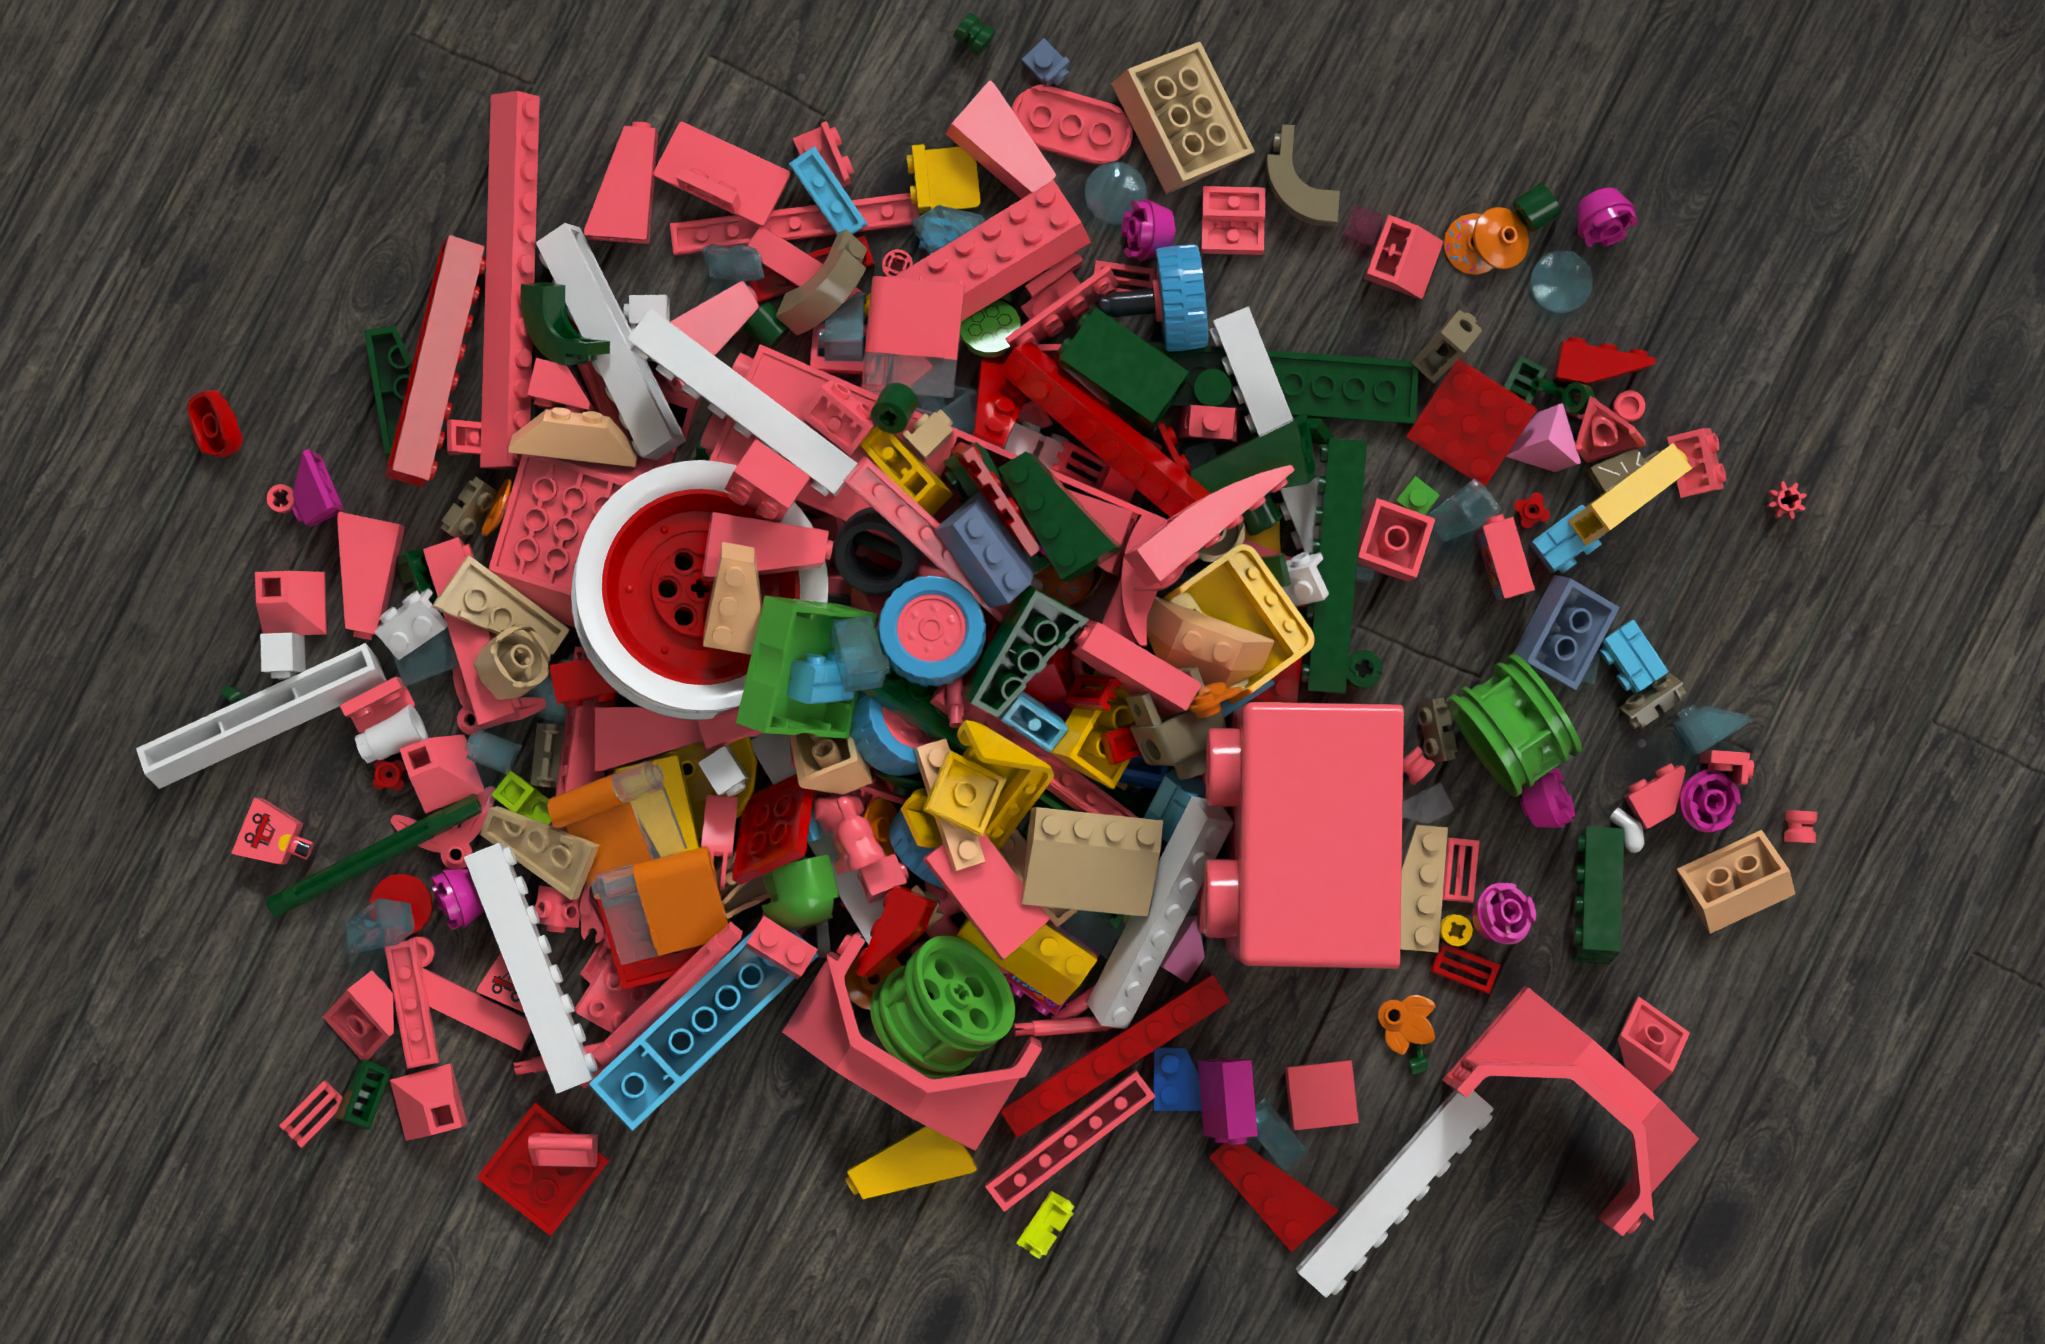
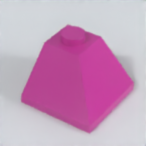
(314, 491)

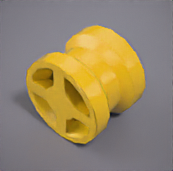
(1448, 928)

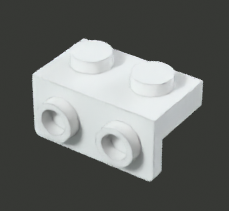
(1305, 579)
(410, 625)

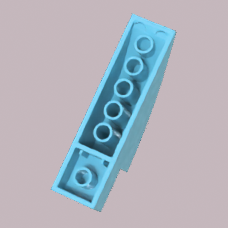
(689, 1034)

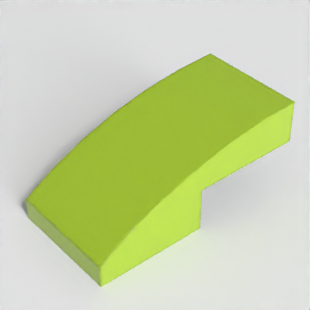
(523, 798)

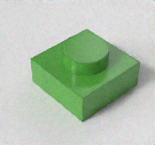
(1417, 496)

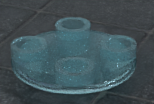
(1112, 190)
(1561, 281)

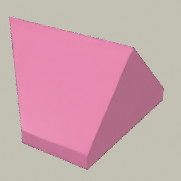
(1547, 441)
(1185, 950)

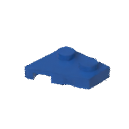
(1175, 1081)

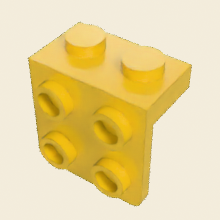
(943, 178)

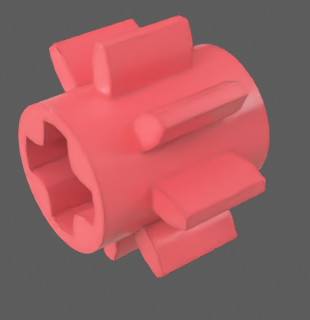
(1786, 492)

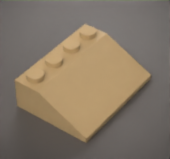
(1182, 116)
(1091, 861)

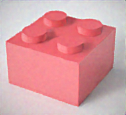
(1393, 540)

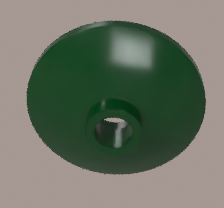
(902, 785)

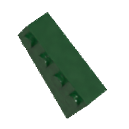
(390, 374)
(1598, 895)

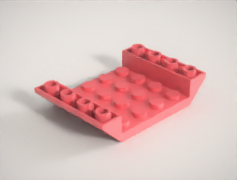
(547, 524)

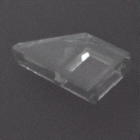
(1427, 805)

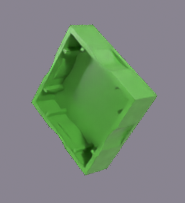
(785, 634)

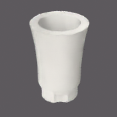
(391, 735)

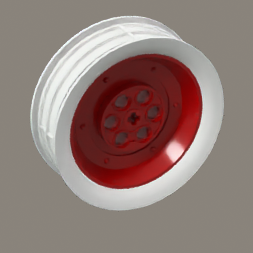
(626, 621)

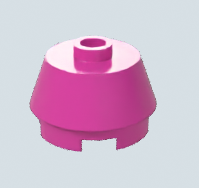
(1605, 217)
(1147, 229)
(1708, 800)
(1548, 801)
(457, 897)
(1503, 914)

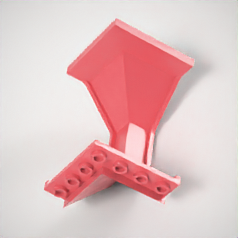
(1540, 1042)
(953, 1106)

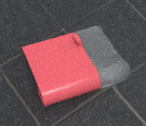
(913, 335)

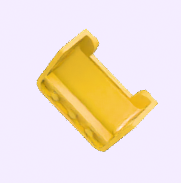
(1247, 595)
(1024, 784)

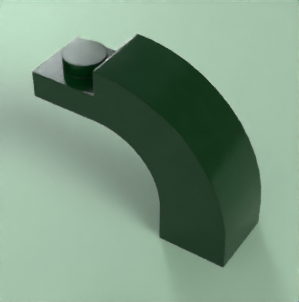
(550, 329)

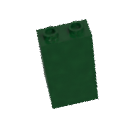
(1122, 369)
(1274, 449)

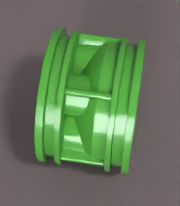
(1515, 725)
(965, 990)

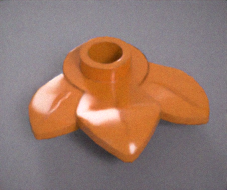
(1209, 697)
(1410, 1026)

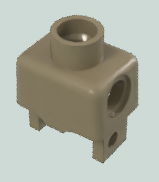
(1172, 739)

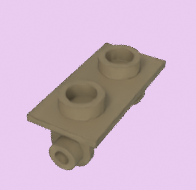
(477, 499)
(1641, 706)
(1431, 717)
(547, 755)

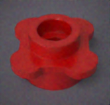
(1528, 518)
(382, 780)

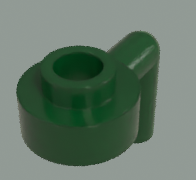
(1574, 396)

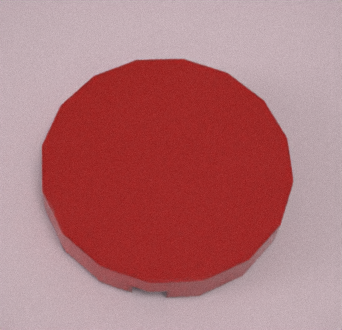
(408, 890)

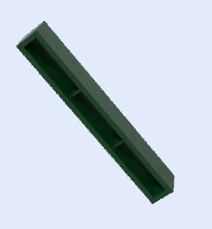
(1338, 544)

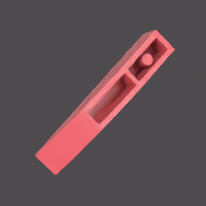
(1200, 525)

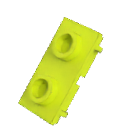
(1052, 1214)

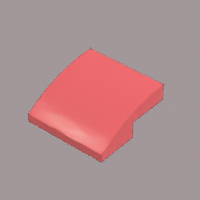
(1233, 220)
(1321, 1095)

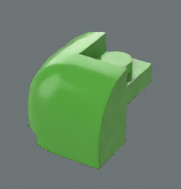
(801, 893)

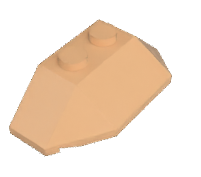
(574, 437)
(1197, 640)

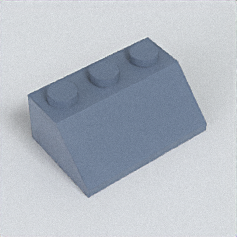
(986, 551)
(1566, 631)

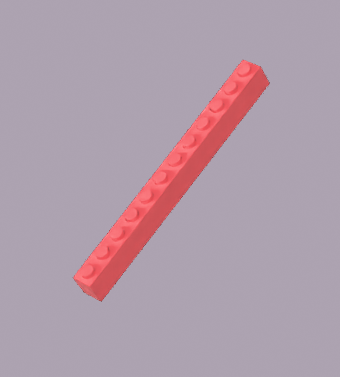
(508, 265)

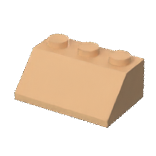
(829, 763)
(1736, 881)

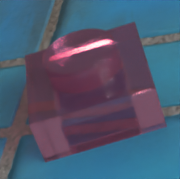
(1363, 225)

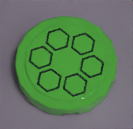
(988, 328)

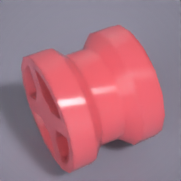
(1416, 765)

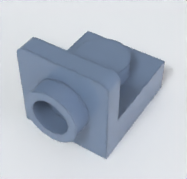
(1047, 63)

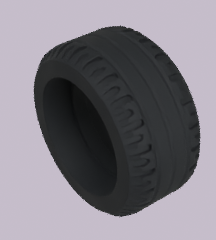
(858, 574)

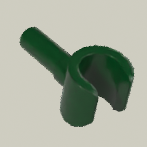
(1418, 1064)

